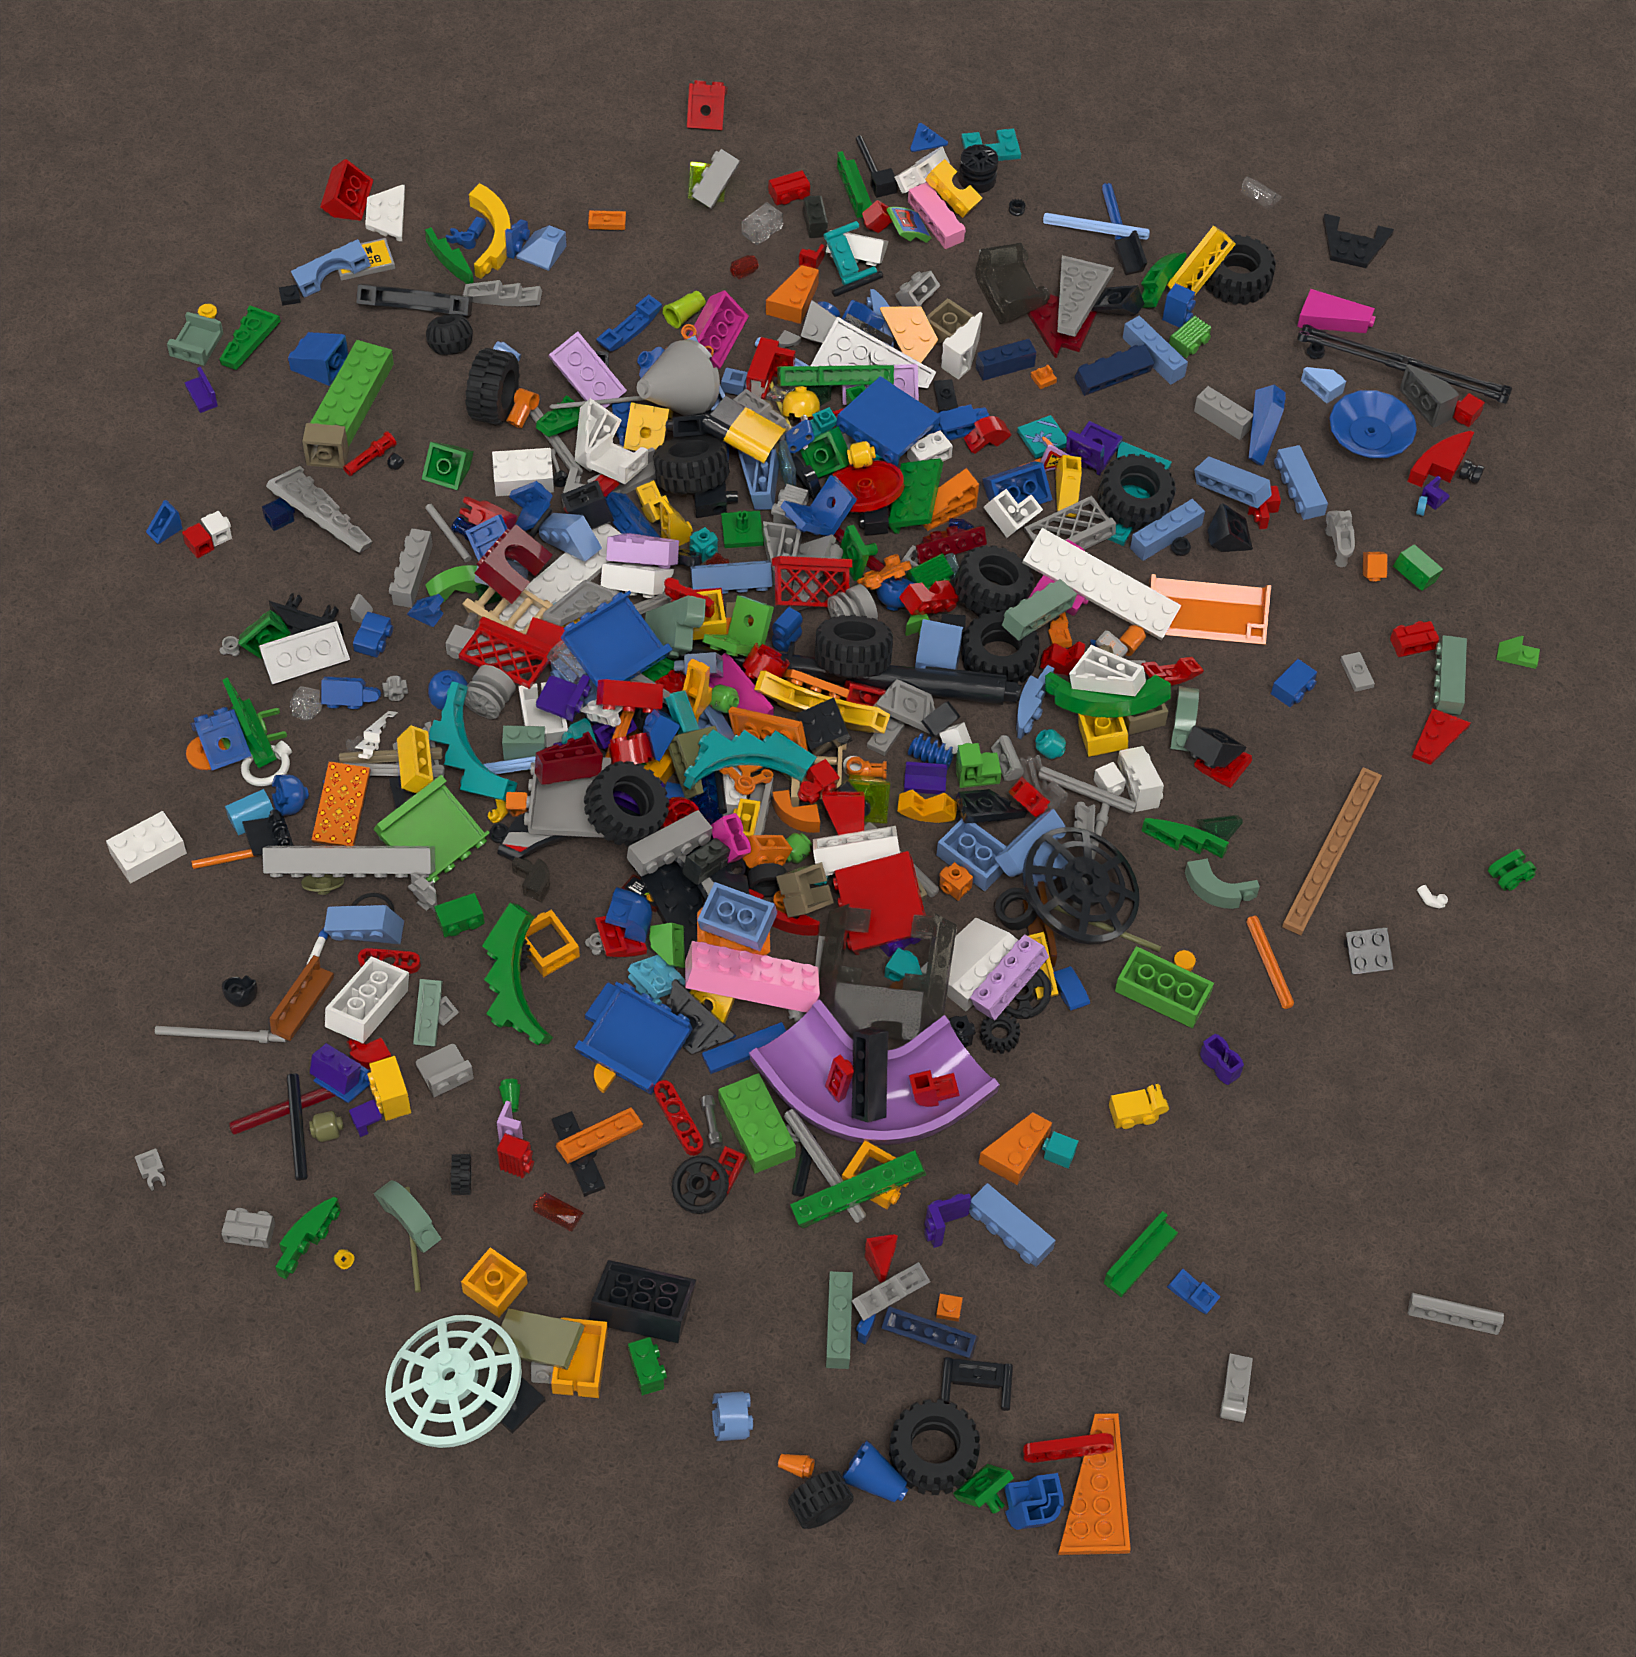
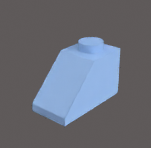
(1323, 383)

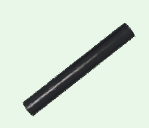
(865, 152)
(858, 283)
(720, 792)

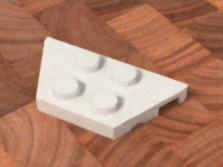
(386, 212)

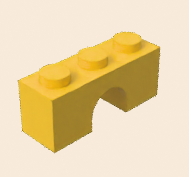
(960, 200)

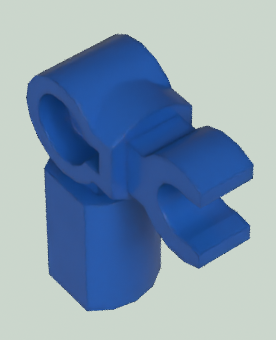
(467, 239)

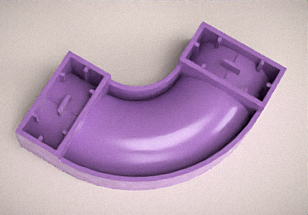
(801, 1059)

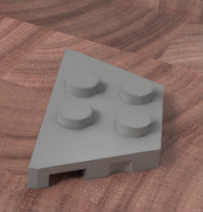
(907, 704)

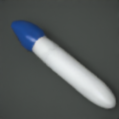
(319, 944)

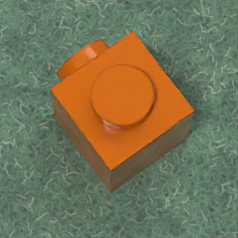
(1375, 565)

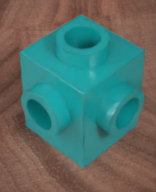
(704, 543)

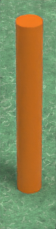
(222, 858)

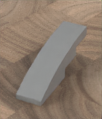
(506, 295)
(762, 408)
(891, 1291)

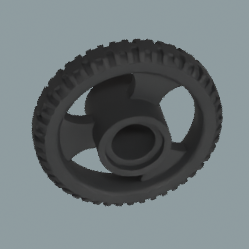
(1025, 1009)
(687, 1200)

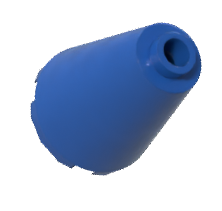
(875, 1474)

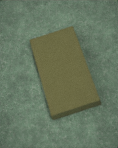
(540, 1338)

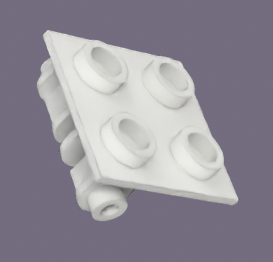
(598, 714)

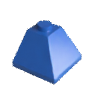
(660, 731)

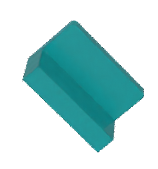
(682, 711)

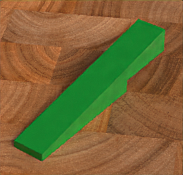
(833, 375)

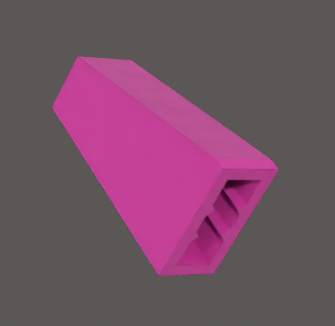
(1335, 313)

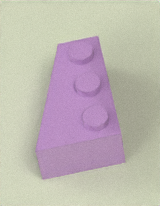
(643, 550)

